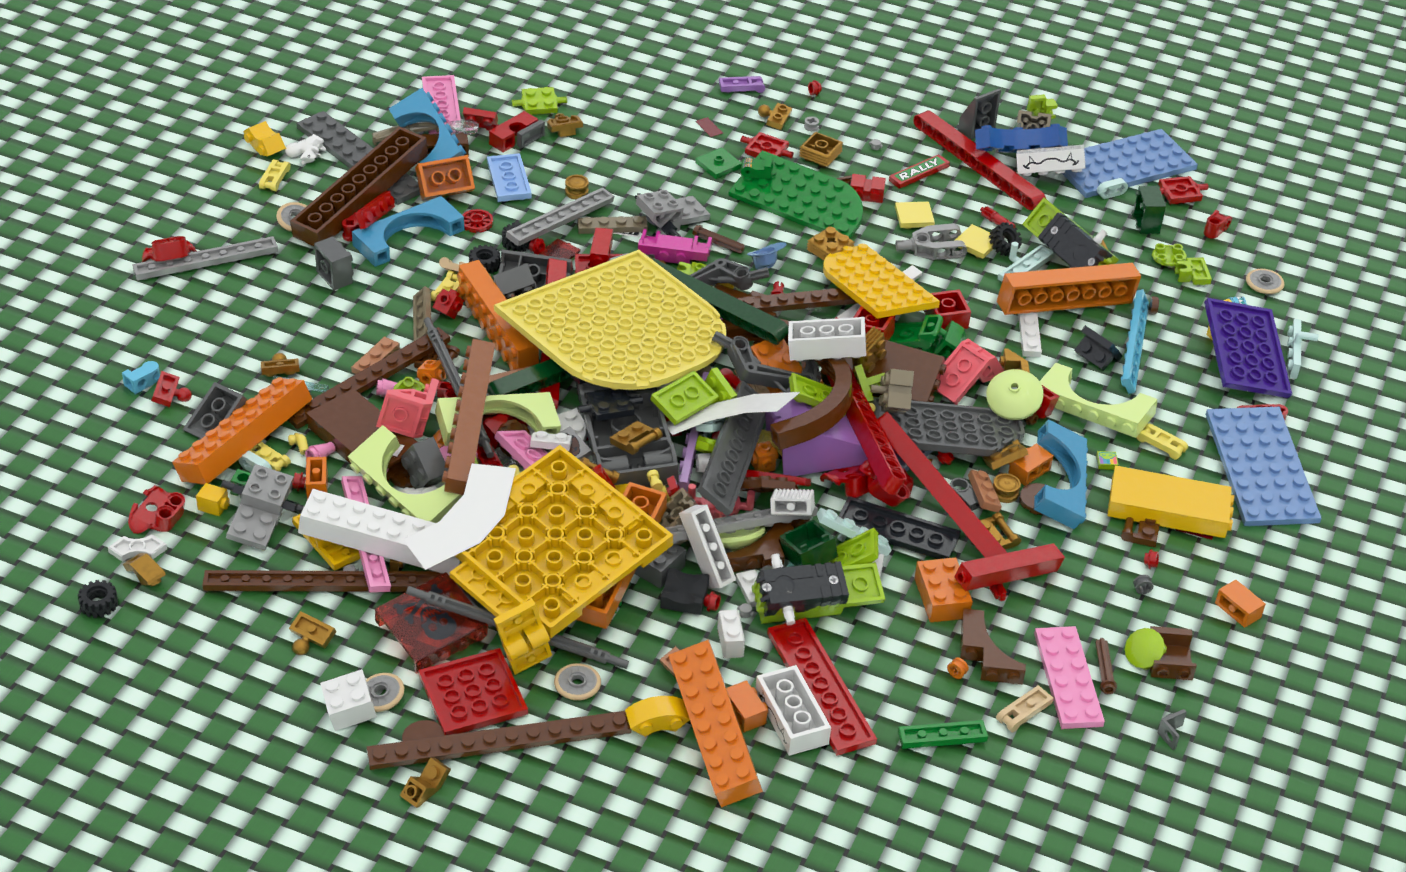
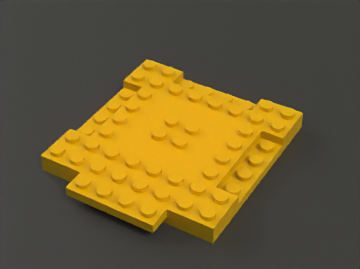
(559, 543)

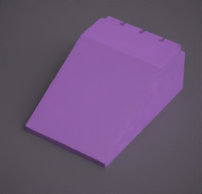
(826, 452)

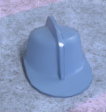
(766, 256)

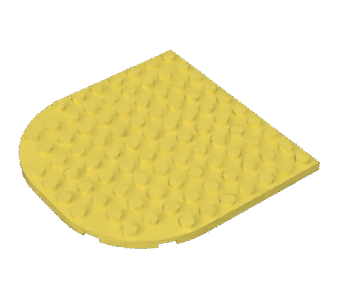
(619, 324)

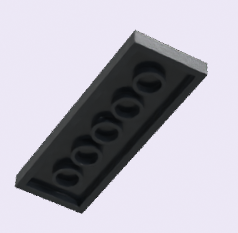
(903, 529)

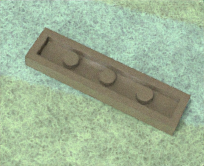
(618, 224)
(421, 310)

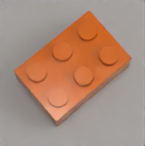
(444, 177)
(775, 356)
(940, 590)

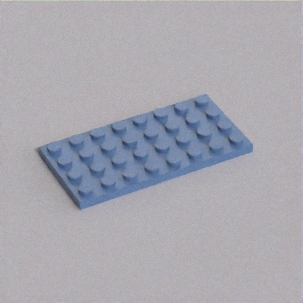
(1133, 159)
(1262, 466)

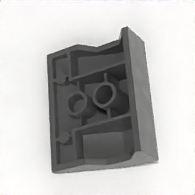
(536, 263)

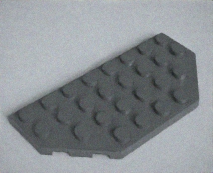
(956, 428)

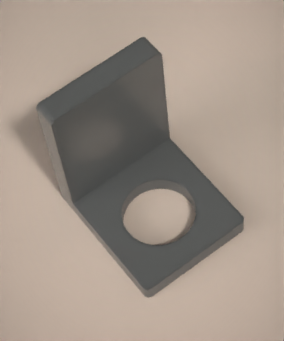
(1168, 724)

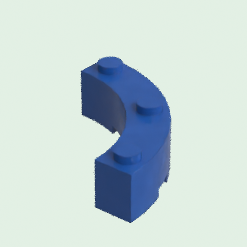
(1020, 139)

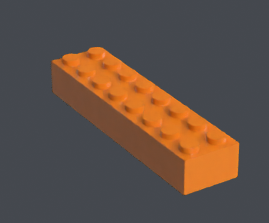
(1068, 288)
(480, 296)
(242, 430)
(604, 607)
(715, 724)

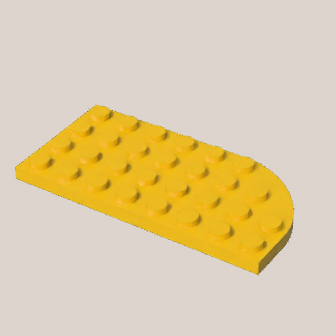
(876, 282)

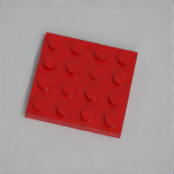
(473, 692)

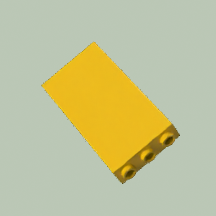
(1171, 501)

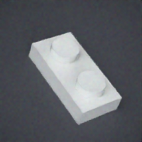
(550, 441)
(745, 581)

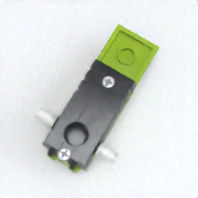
(1067, 238)
(814, 590)

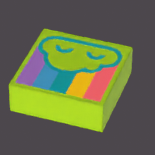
(1106, 460)

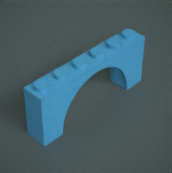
(419, 108)
(433, 214)
(1071, 451)

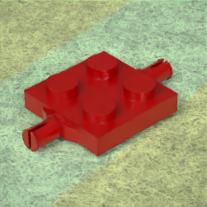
(766, 143)
(1181, 189)

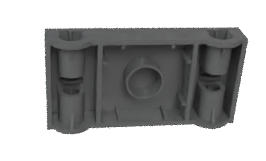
(656, 455)

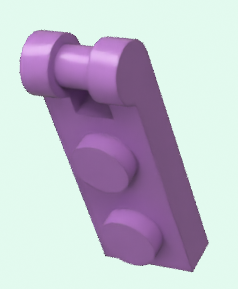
(742, 84)

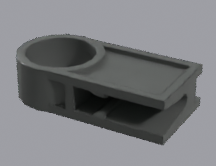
(967, 494)

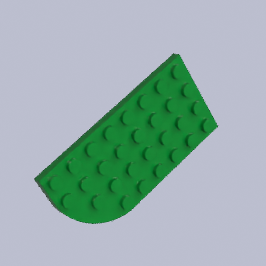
(802, 196)

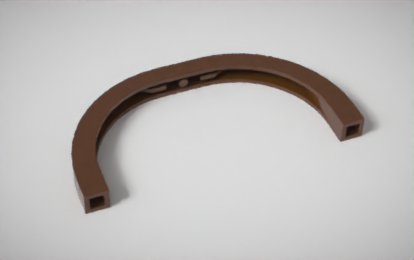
(821, 417)

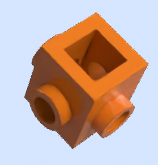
(429, 370)
(764, 457)

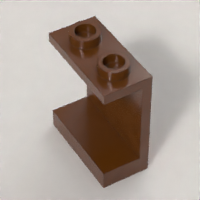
(1176, 660)

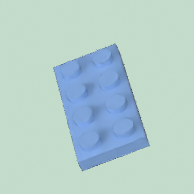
(509, 177)

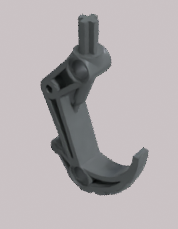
(729, 272)
(753, 372)

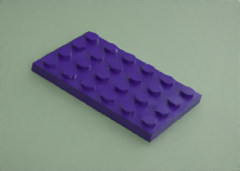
(1247, 348)

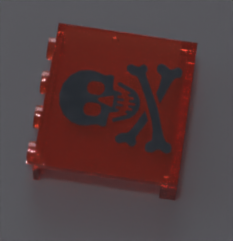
(427, 630)

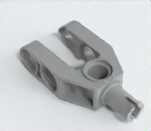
(924, 247)

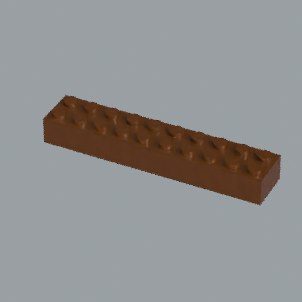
(359, 186)

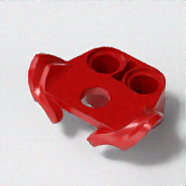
(168, 249)
(855, 481)
(876, 490)
(169, 510)

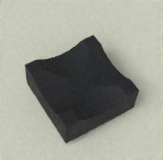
(684, 592)

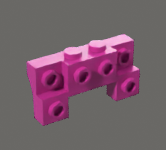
(674, 248)

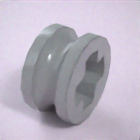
(811, 124)

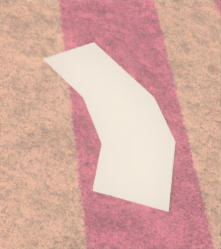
(747, 404)
(469, 519)

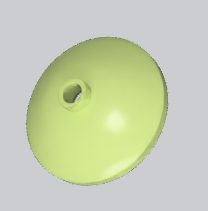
(1014, 403)
(741, 538)

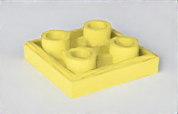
(914, 214)
(976, 241)

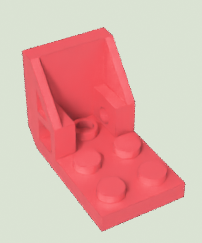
(964, 368)
(407, 410)

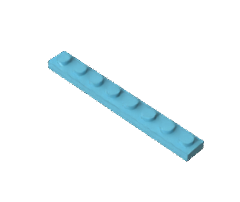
(1135, 342)

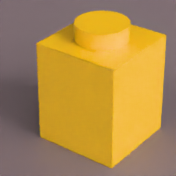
(212, 499)

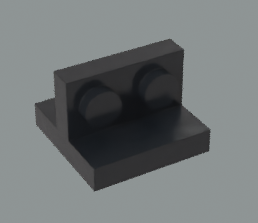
(1097, 349)

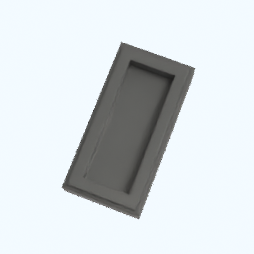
(530, 133)

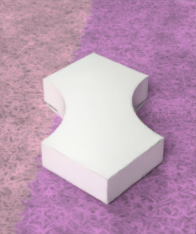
(128, 548)

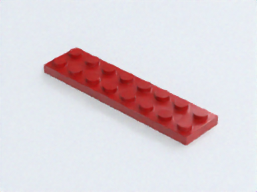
(801, 647)

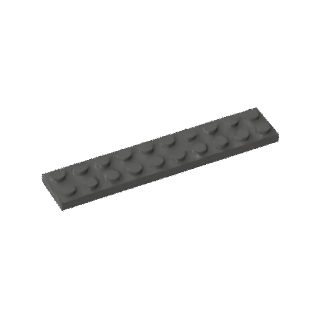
(351, 149)
(731, 456)

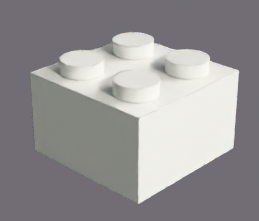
(348, 700)

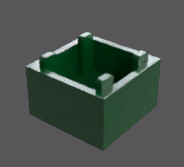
(1149, 209)
(808, 545)

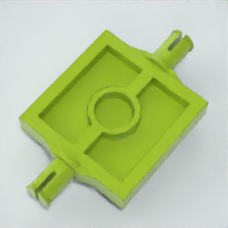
(539, 100)

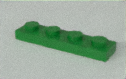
(942, 734)

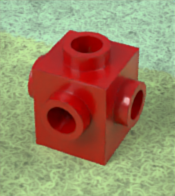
(448, 302)

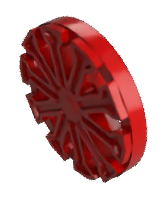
(476, 222)

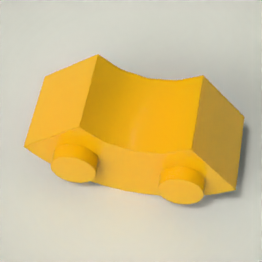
(264, 139)
(657, 714)

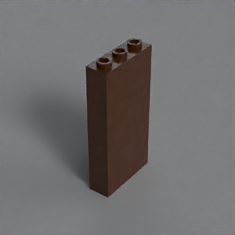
(926, 368)
(348, 423)

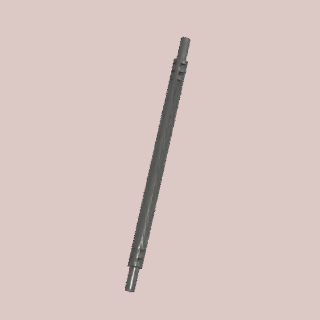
(453, 376)
(487, 617)

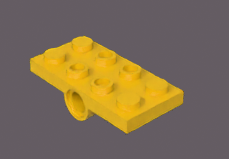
(334, 554)
(523, 636)

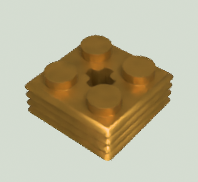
(820, 149)
(828, 242)
(874, 350)

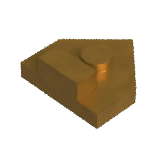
(564, 124)

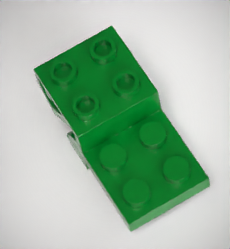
(929, 335)

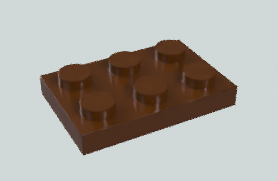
(766, 484)

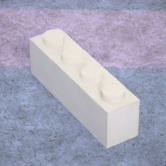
(707, 545)

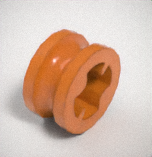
(957, 668)

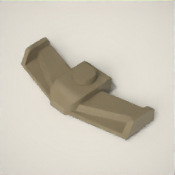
(415, 127)

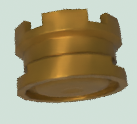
(576, 186)
(1006, 487)

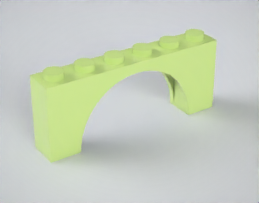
(532, 408)
(1123, 417)
(372, 462)

